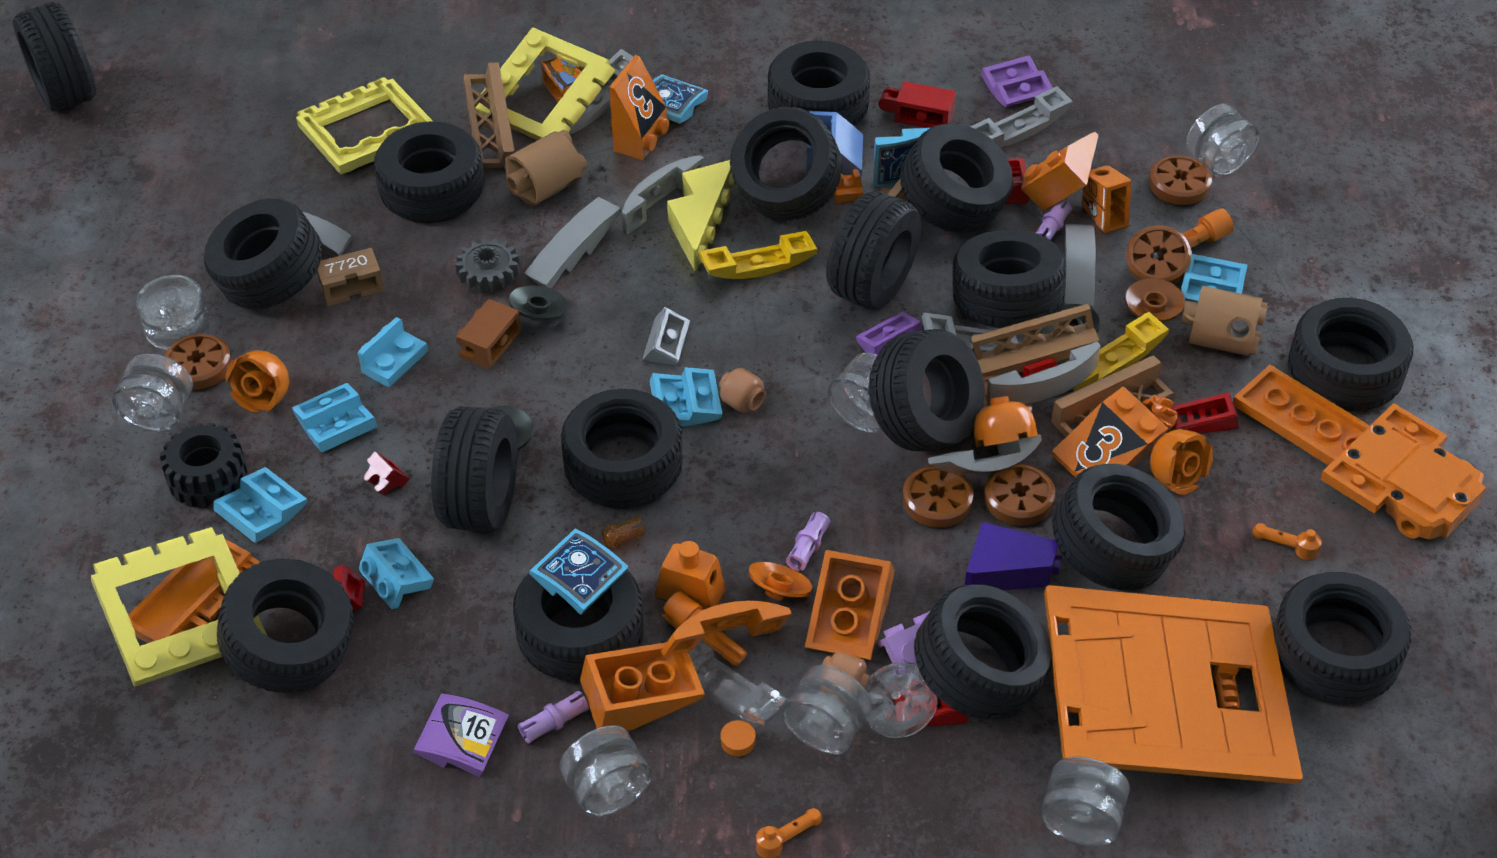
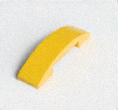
(759, 262)
(1139, 339)

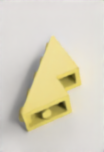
(701, 208)

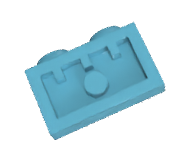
(390, 353)
(393, 571)

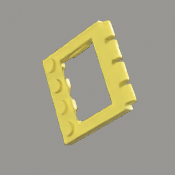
(570, 107)
(349, 158)
(179, 650)

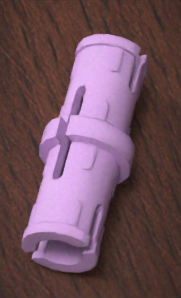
(1053, 221)
(808, 541)
(553, 717)

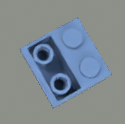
(847, 138)

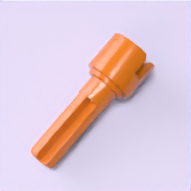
(1209, 228)
(682, 607)

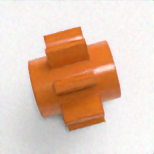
(1162, 409)

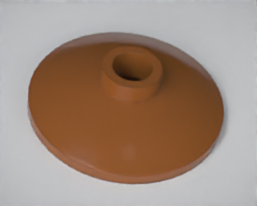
(1155, 296)

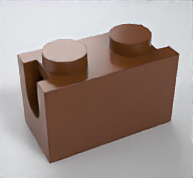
(488, 333)

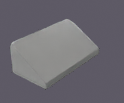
(666, 338)

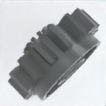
(487, 265)

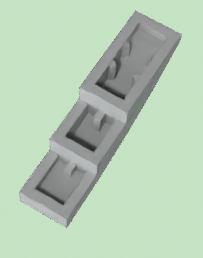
(572, 241)

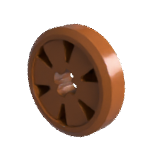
(1180, 180)
(1162, 240)
(211, 352)
(1017, 510)
(937, 511)

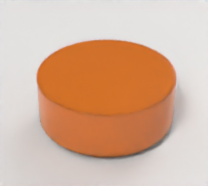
(738, 738)

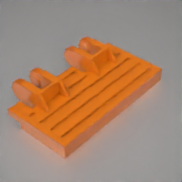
(185, 596)

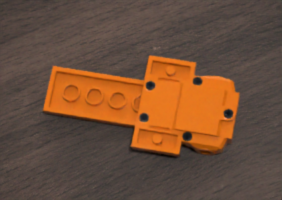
(1376, 464)

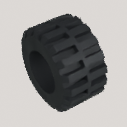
(186, 461)

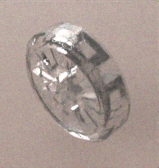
(906, 716)

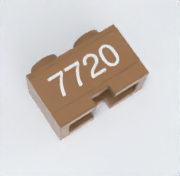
(349, 276)

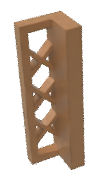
(498, 113)
(1035, 346)
(1135, 378)

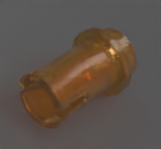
(622, 532)

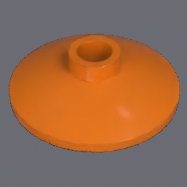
(779, 580)

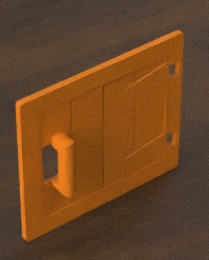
(1147, 688)

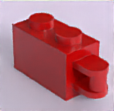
(919, 104)

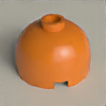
(258, 380)
(1003, 422)
(1180, 460)

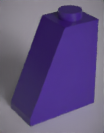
(1012, 559)

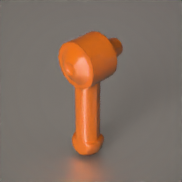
(1306, 544)
(771, 839)

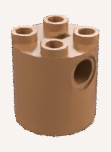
(544, 168)
(1214, 319)

